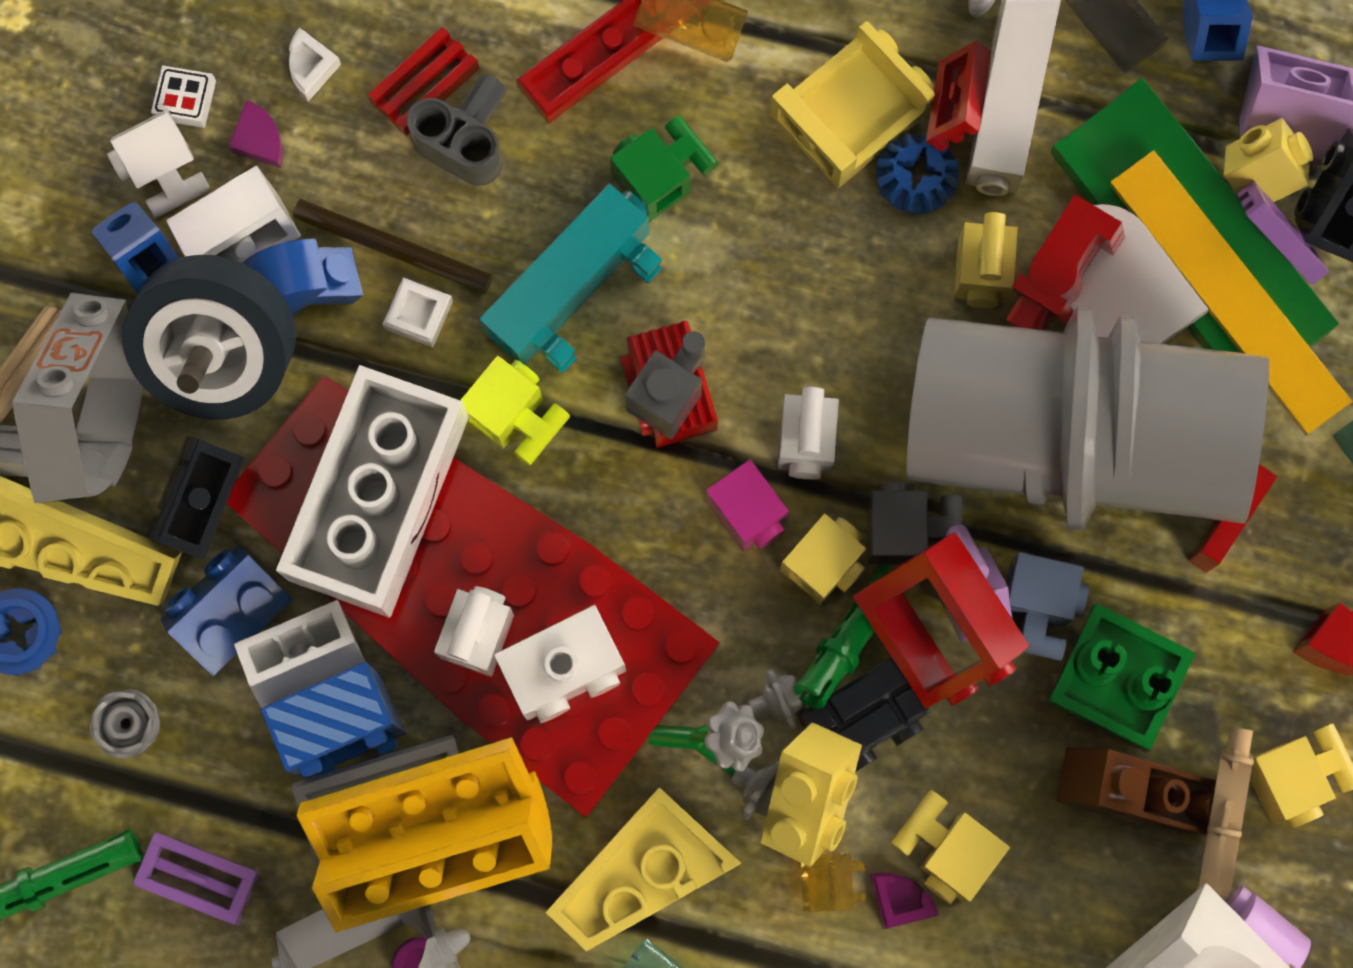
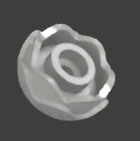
(108, 719)

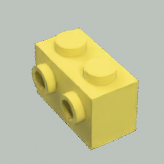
(811, 794)

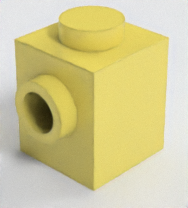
(1271, 158)
(826, 559)

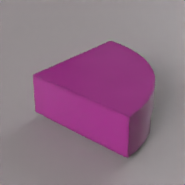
(257, 136)
(901, 900)

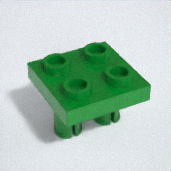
(1121, 678)

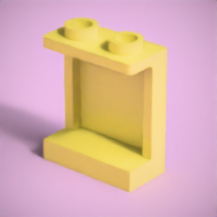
(854, 105)

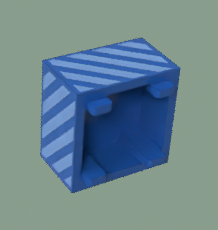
(334, 722)

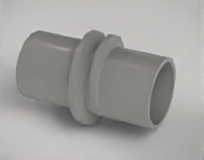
(1088, 418)

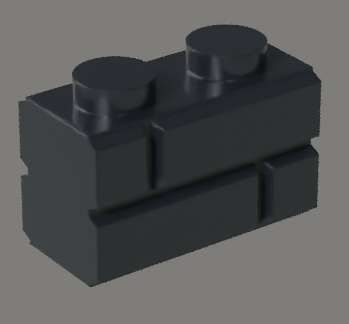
(195, 497)
(871, 711)

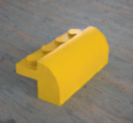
(427, 834)

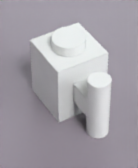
(155, 152)
(808, 434)
(475, 630)

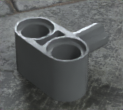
(463, 132)

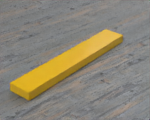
(1231, 292)

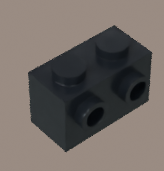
(1326, 210)

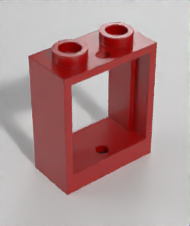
(971, 605)

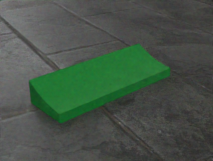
(1142, 123)

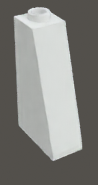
(1012, 94)

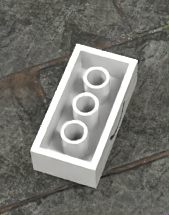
(374, 491)

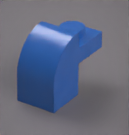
(1217, 29)
(309, 273)

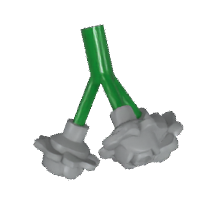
(735, 738)

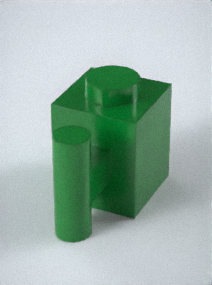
(657, 171)

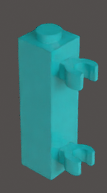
(567, 275)

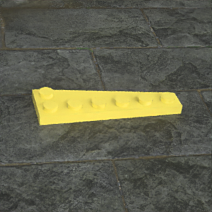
(81, 548)

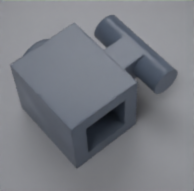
(1045, 594)

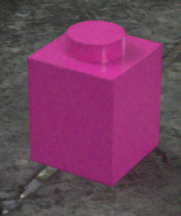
(748, 507)

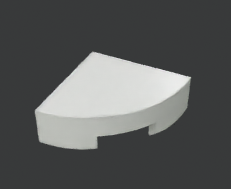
(310, 64)

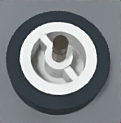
(209, 337)

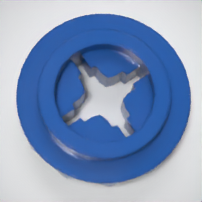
(896, 182)
(42, 638)

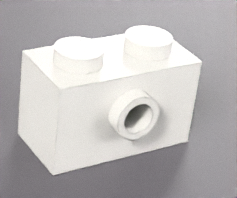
(298, 653)
(561, 665)

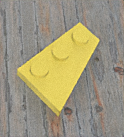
(639, 872)

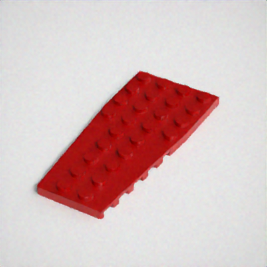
(544, 572)

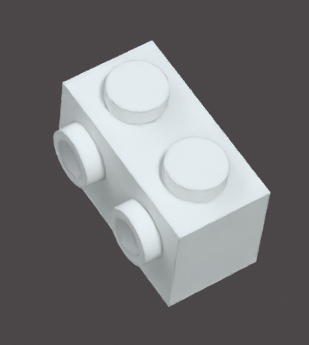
(234, 220)

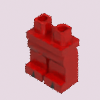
(1061, 263)

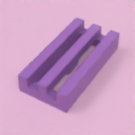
(1282, 232)
(239, 895)

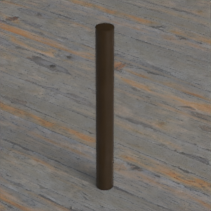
(392, 246)

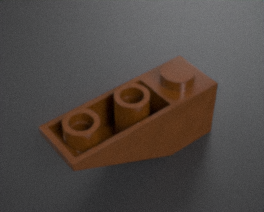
(1136, 790)

